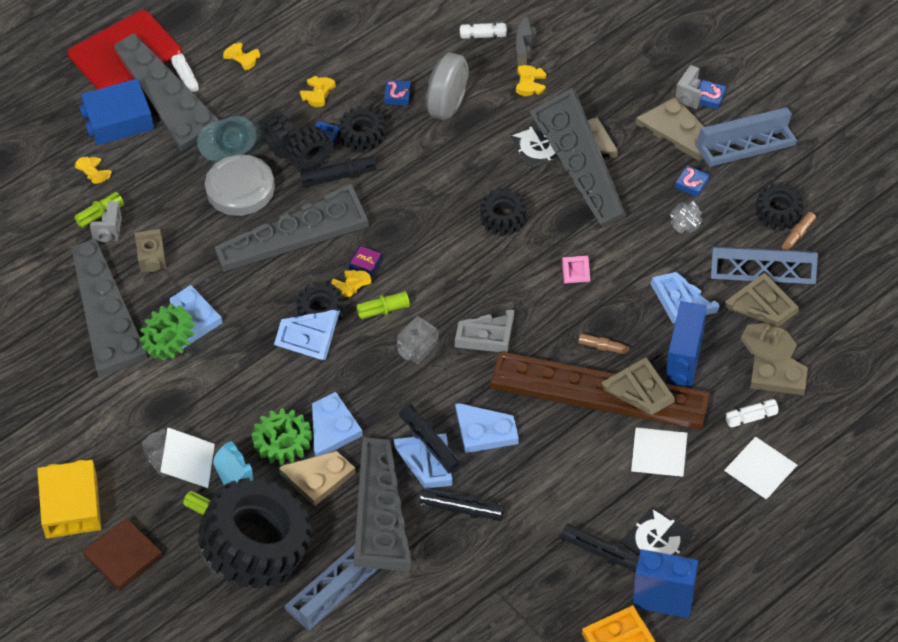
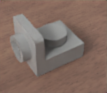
(687, 88)
(109, 228)

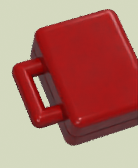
(98, 57)

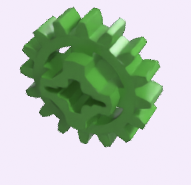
(167, 332)
(282, 436)

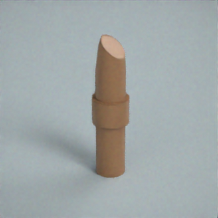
(798, 230)
(603, 344)

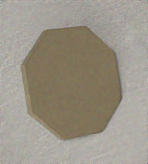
(768, 341)

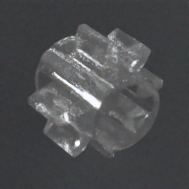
(686, 217)

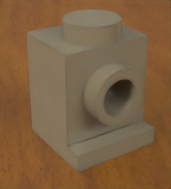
(150, 250)

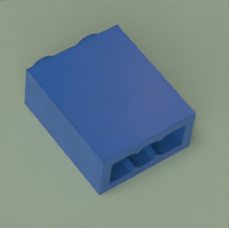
(116, 112)
(686, 344)
(665, 583)

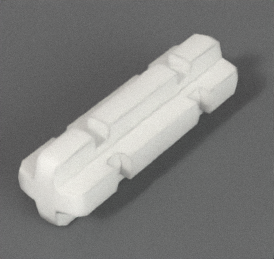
(483, 30)
(184, 72)
(751, 413)

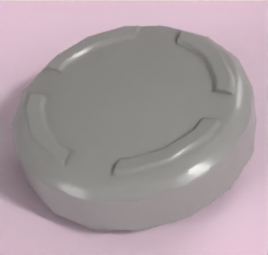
(447, 86)
(239, 185)

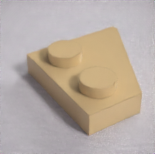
(318, 475)

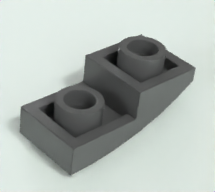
(524, 39)

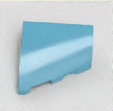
(231, 464)

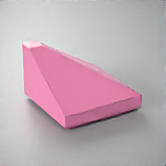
(575, 269)

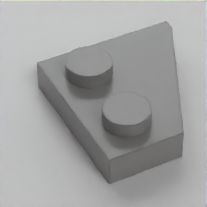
(485, 333)

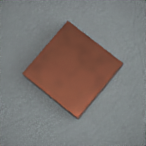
(122, 554)

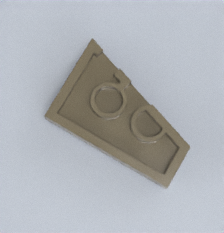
(675, 124)

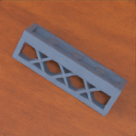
(742, 132)
(762, 254)
(333, 594)

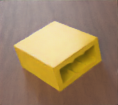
(69, 498)

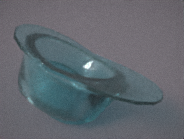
(226, 138)

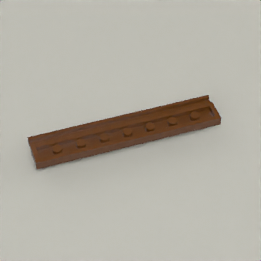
(584, 389)

